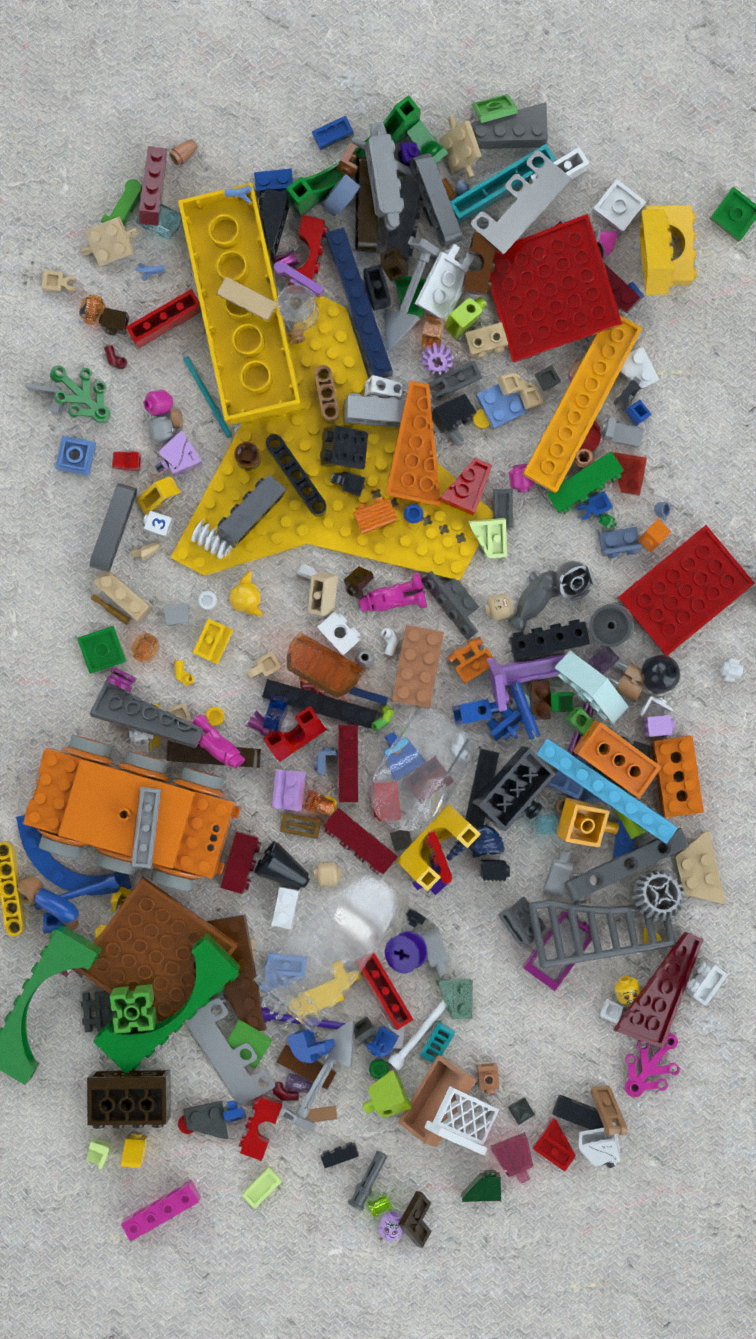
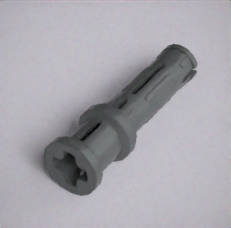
(363, 1189)

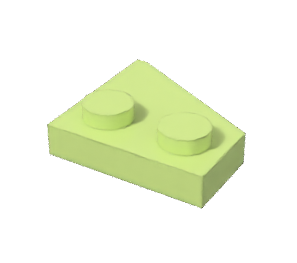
(491, 536)

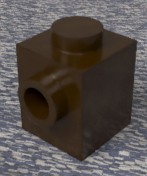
(114, 321)

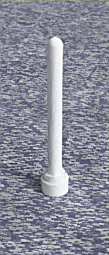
(398, 1059)

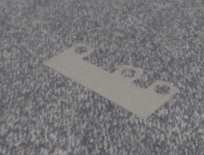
(527, 207)
(224, 1059)

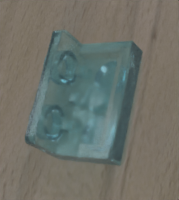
(168, 222)

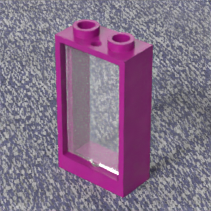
(557, 973)

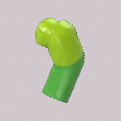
(385, 720)

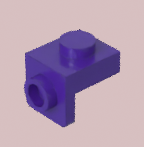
(407, 151)

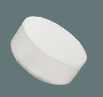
(207, 600)

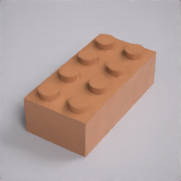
(417, 666)
(430, 1097)

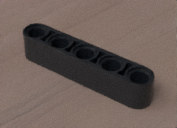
(294, 466)

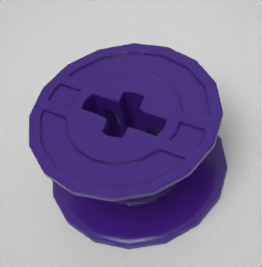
(406, 952)

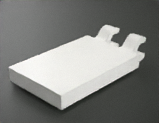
(444, 283)

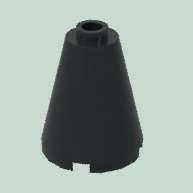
(281, 867)

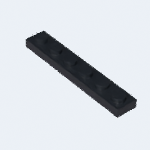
(321, 704)

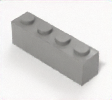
(373, 410)

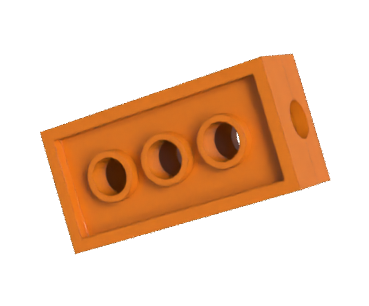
(629, 756)
(689, 781)

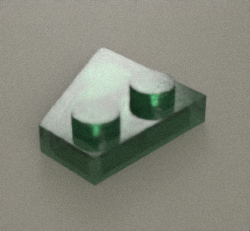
(457, 996)

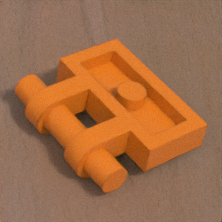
(473, 666)

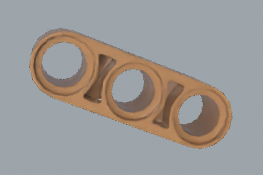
(327, 384)

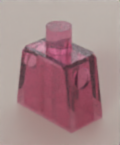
(514, 1156)

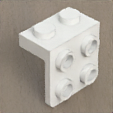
(706, 982)

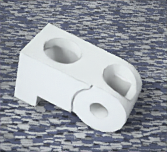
(382, 387)

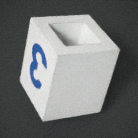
(158, 524)

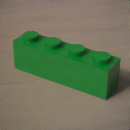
(585, 482)

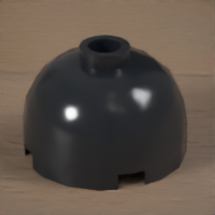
(660, 673)

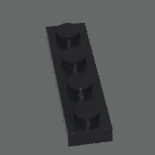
(484, 774)

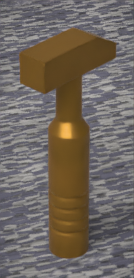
(112, 610)

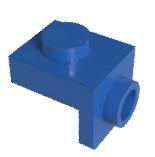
(383, 1042)

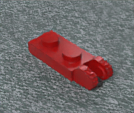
(439, 858)

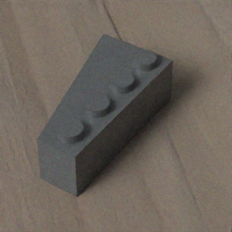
(517, 130)

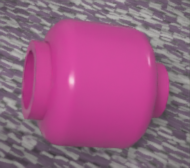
(158, 402)
(517, 480)

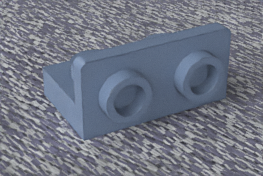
(619, 542)

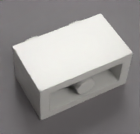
(285, 907)

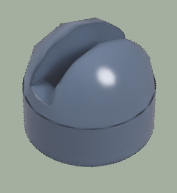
(462, 187)
(662, 509)

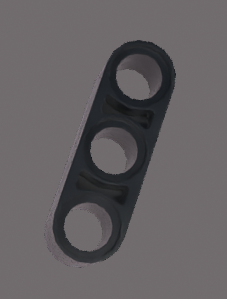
(577, 1113)

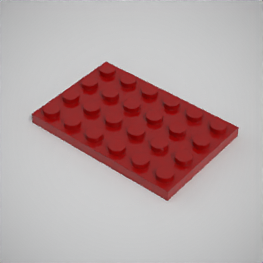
(686, 590)

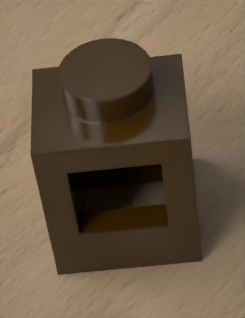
(393, 264)

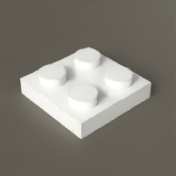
(619, 206)

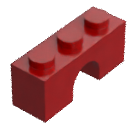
(286, 743)
(266, 1110)

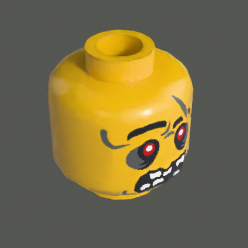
(627, 990)

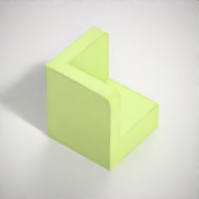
(98, 1152)

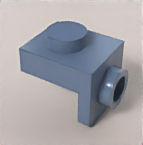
(320, 763)

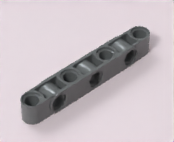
(614, 869)

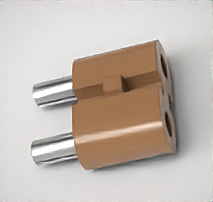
(631, 681)

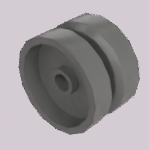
(620, 617)

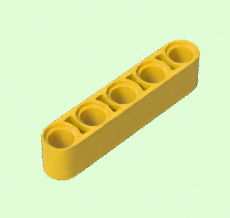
(16, 897)

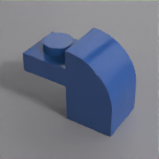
(305, 1046)

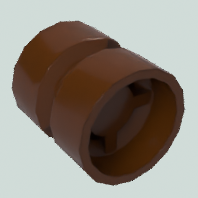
(247, 456)

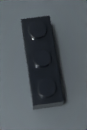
(339, 1154)

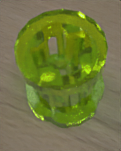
(379, 1205)

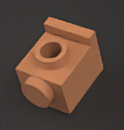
(488, 1070)

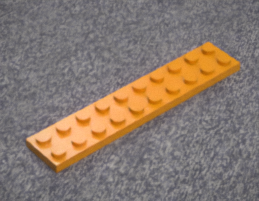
(581, 405)

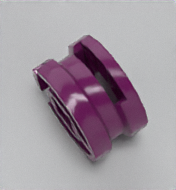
(120, 681)

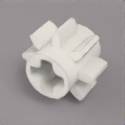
(731, 670)
(139, 738)

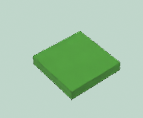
(494, 108)
(246, 1034)

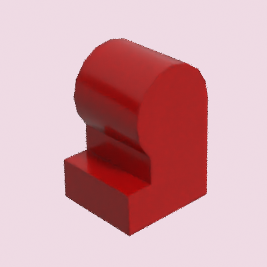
(126, 461)

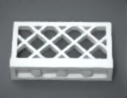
(458, 1133)

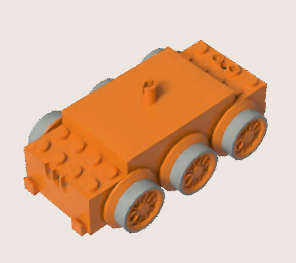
(97, 805)

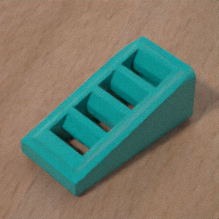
(444, 1028)

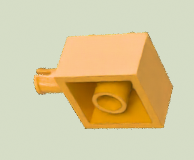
(584, 823)

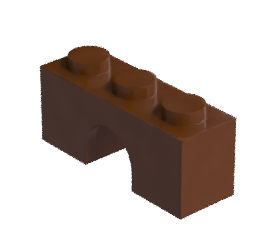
(478, 282)

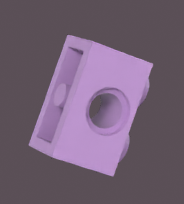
(658, 726)

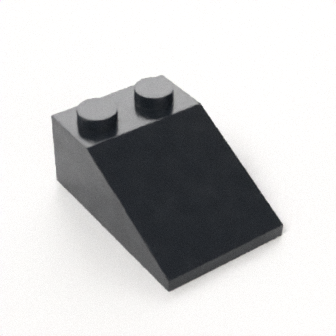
(274, 209)

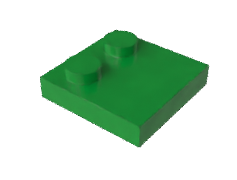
(735, 214)
(101, 649)

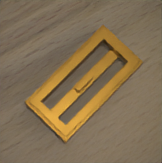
(316, 828)

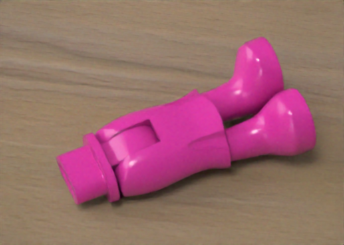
(392, 597)
(217, 745)

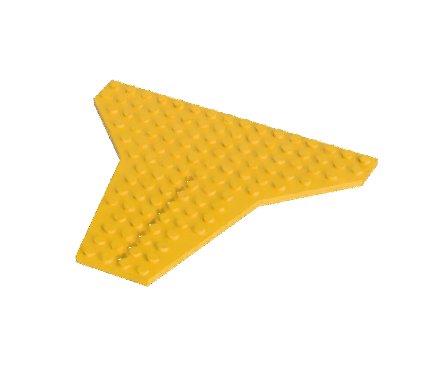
(290, 521)

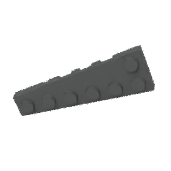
(132, 712)

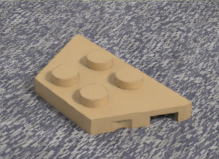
(699, 870)

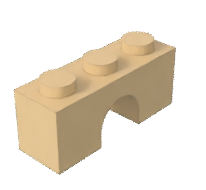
(122, 595)

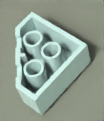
(591, 687)

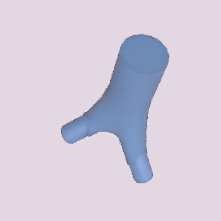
(240, 192)
(149, 270)

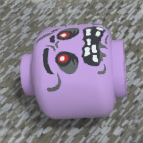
(389, 1227)

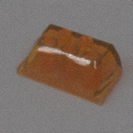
(322, 666)

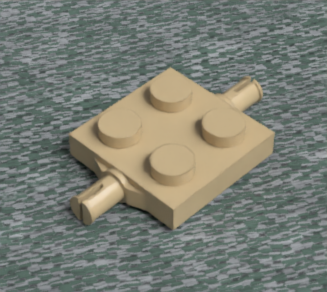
(461, 147)
(109, 241)

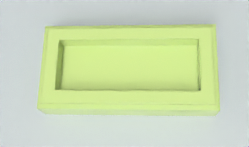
(261, 1187)

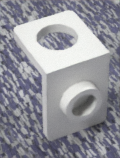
(658, 701)

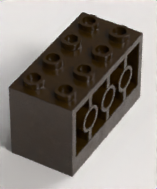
(136, 1087)

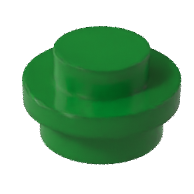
(607, 520)
(378, 1068)

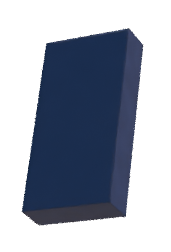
(368, 695)

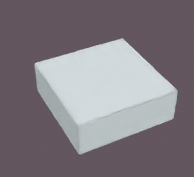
(611, 1011)

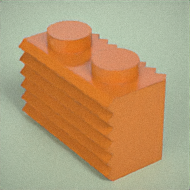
(375, 516)

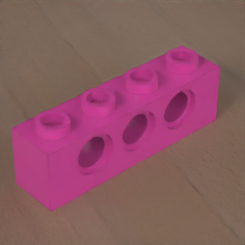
(160, 1210)

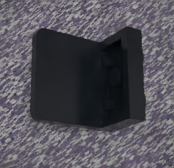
(344, 447)

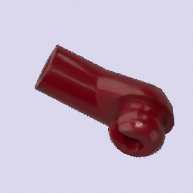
(113, 359)
(283, 1094)

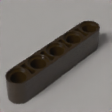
(365, 219)
(181, 753)

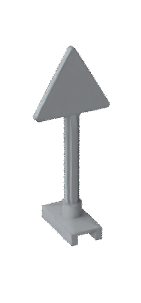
(400, 322)
(342, 1052)

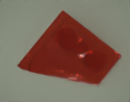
(633, 473)

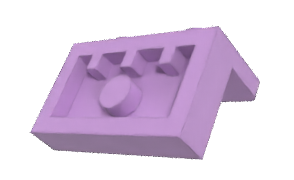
(288, 790)

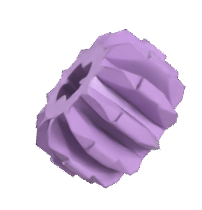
(442, 364)

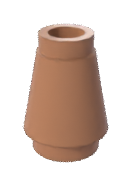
(183, 151)
(583, 455)

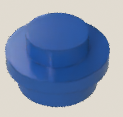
(413, 513)

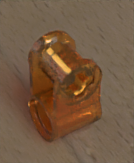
(319, 804)

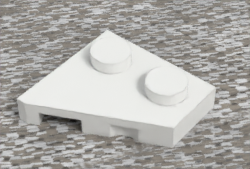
(639, 365)

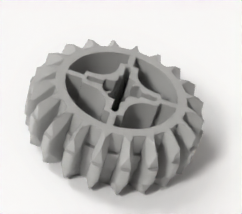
(673, 901)

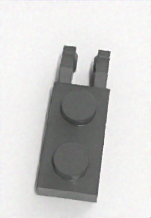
(456, 379)

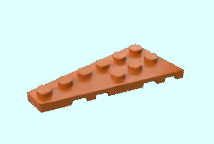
(414, 459)

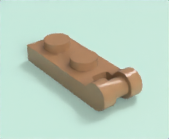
(608, 1110)

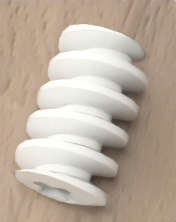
(210, 540)

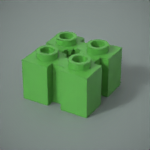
(124, 1002)

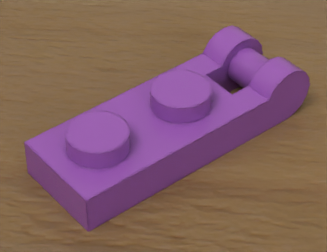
(283, 270)

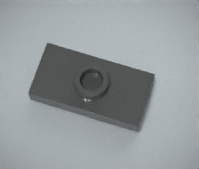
(503, 505)

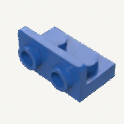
(274, 180)

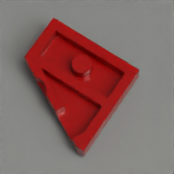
(555, 1146)

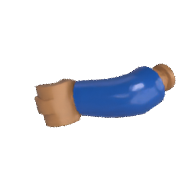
(57, 906)

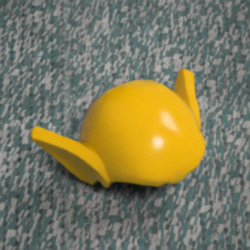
(246, 596)

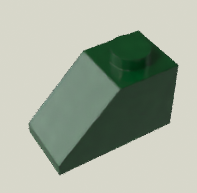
(483, 1188)

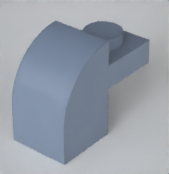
(340, 195)

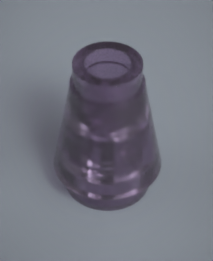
(297, 1083)

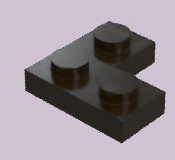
(412, 1219)

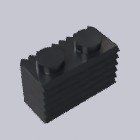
(377, 287)
(453, 413)
(494, 870)

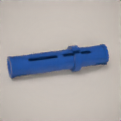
(524, 710)

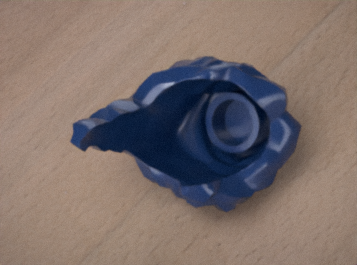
(487, 842)

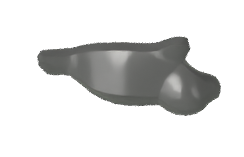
(534, 598)

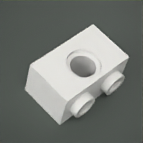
(329, 627)

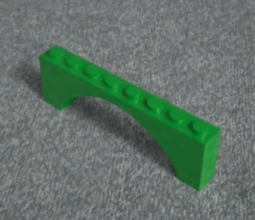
(311, 190)
(65, 952)
(213, 971)

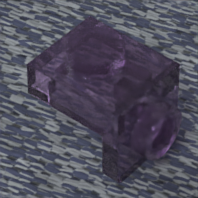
(603, 660)

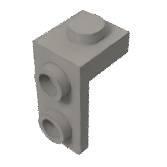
(56, 408)
(622, 433)

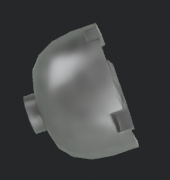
(573, 580)

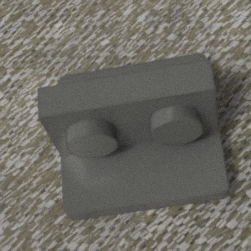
(518, 921)

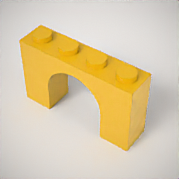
(681, 222)
(417, 856)

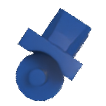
(507, 727)

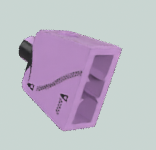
(178, 456)

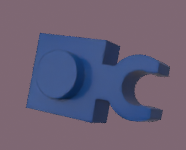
(598, 504)

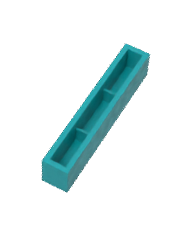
(494, 187)

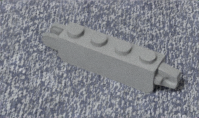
(383, 176)

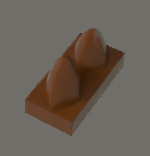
(540, 699)

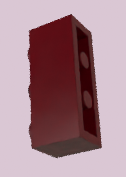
(240, 862)

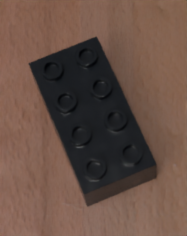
(513, 788)

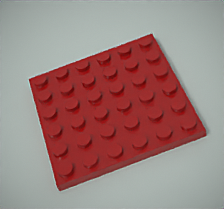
(553, 289)

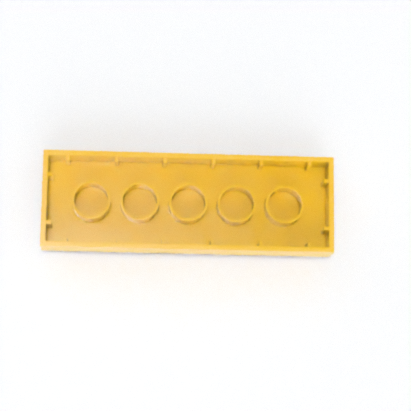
(246, 351)

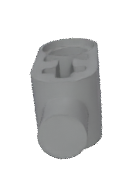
(558, 874)
(436, 951)

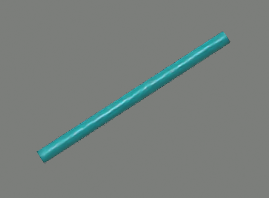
(207, 396)

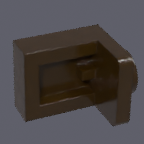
(356, 581)

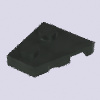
(207, 1119)

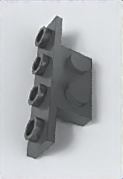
(454, 601)

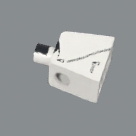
(600, 1148)

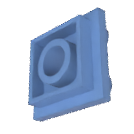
(83, 463)

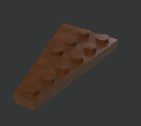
(243, 991)

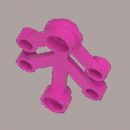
(649, 1068)

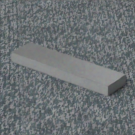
(146, 827)

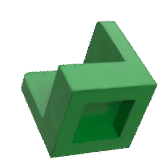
(561, 701)

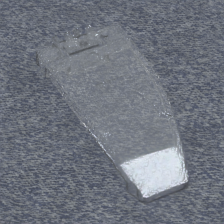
(329, 951)

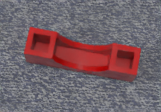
(311, 233)

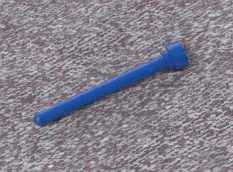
(112, 881)

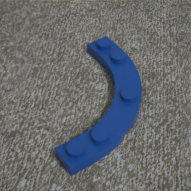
(54, 870)

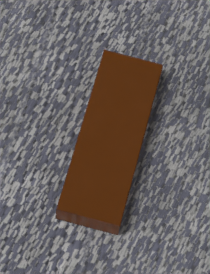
(307, 1070)

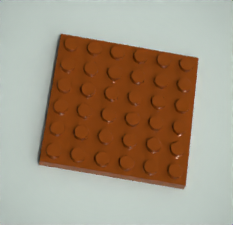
(152, 945)

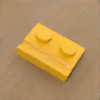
(213, 641)

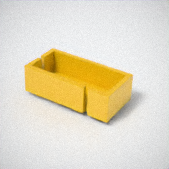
(656, 252)

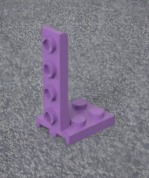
(519, 672)

